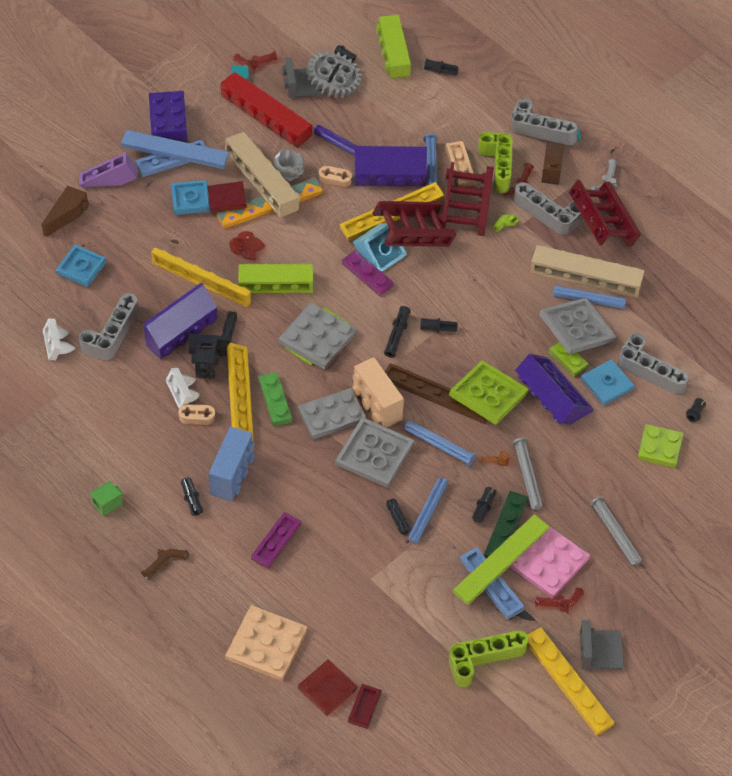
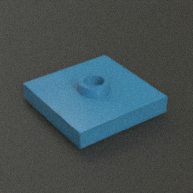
(190, 197)
(81, 265)
(607, 382)

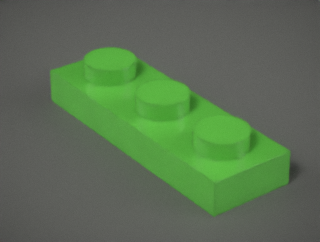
(275, 399)

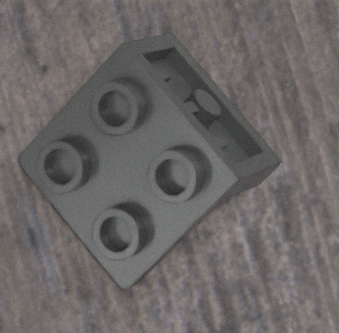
(600, 648)

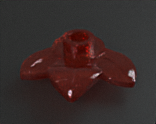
(246, 245)

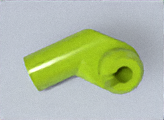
(505, 220)

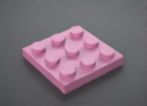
(550, 562)

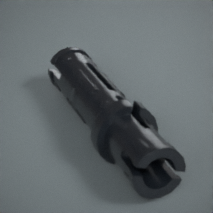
(399, 325)

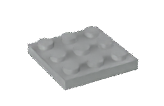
(577, 325)
(317, 335)
(374, 452)

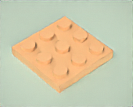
(266, 643)

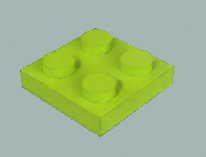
(660, 446)

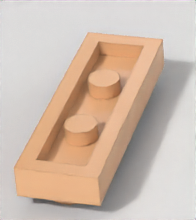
(457, 153)

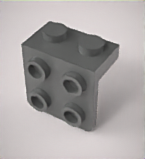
(297, 81)

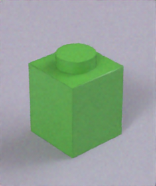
(107, 498)

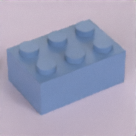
(231, 464)

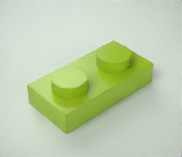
(571, 362)

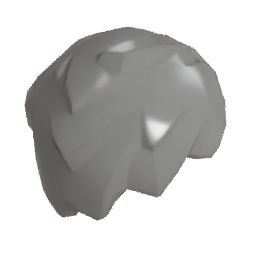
(289, 164)

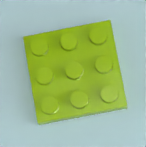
(488, 392)

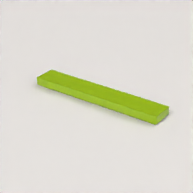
(500, 559)

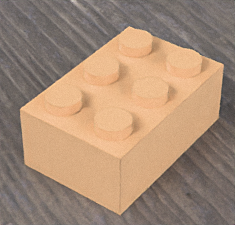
(377, 393)

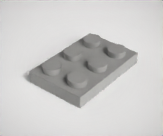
(331, 413)

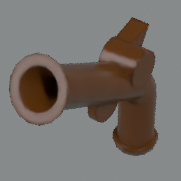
(162, 559)

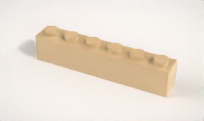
(262, 174)
(587, 271)

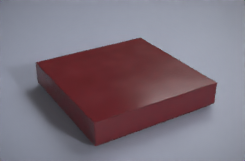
(227, 197)

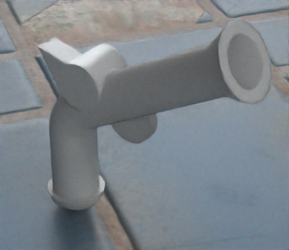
(610, 174)

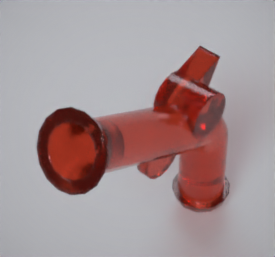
(253, 63)
(527, 169)
(564, 604)

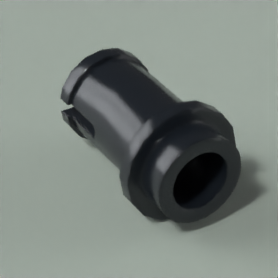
(349, 55)
(694, 413)

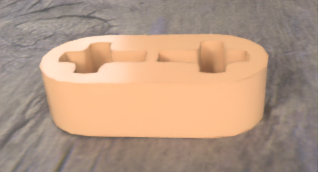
(335, 176)
(197, 414)

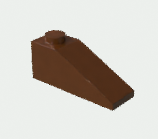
(552, 163)
(66, 209)

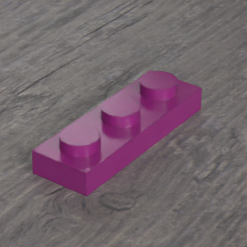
(367, 273)
(276, 540)

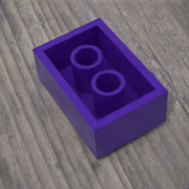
(168, 115)

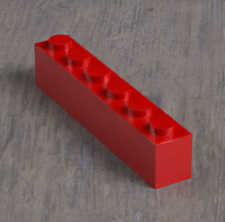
(266, 109)

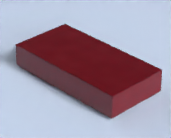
(364, 706)

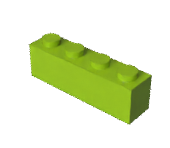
(394, 46)
(276, 278)

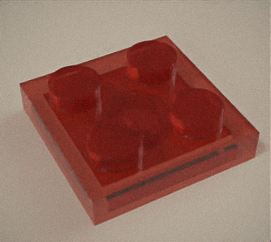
(327, 687)

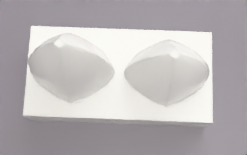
(52, 336)
(178, 385)

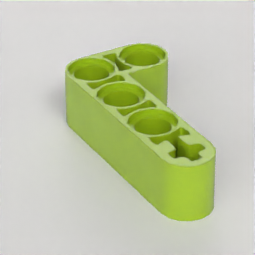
(501, 147)
(513, 645)

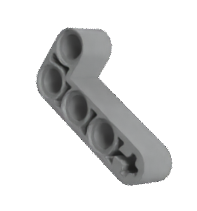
(540, 126)
(547, 211)
(106, 343)
(649, 368)

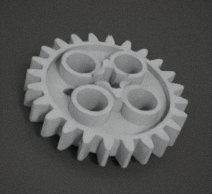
(345, 80)

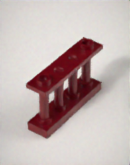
(484, 193)
(612, 205)
(410, 236)

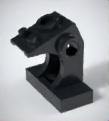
(206, 358)

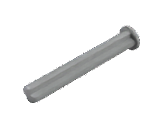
(528, 474)
(615, 530)

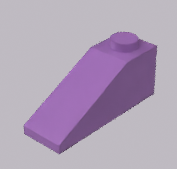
(110, 173)

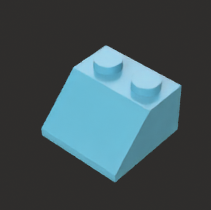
(374, 248)

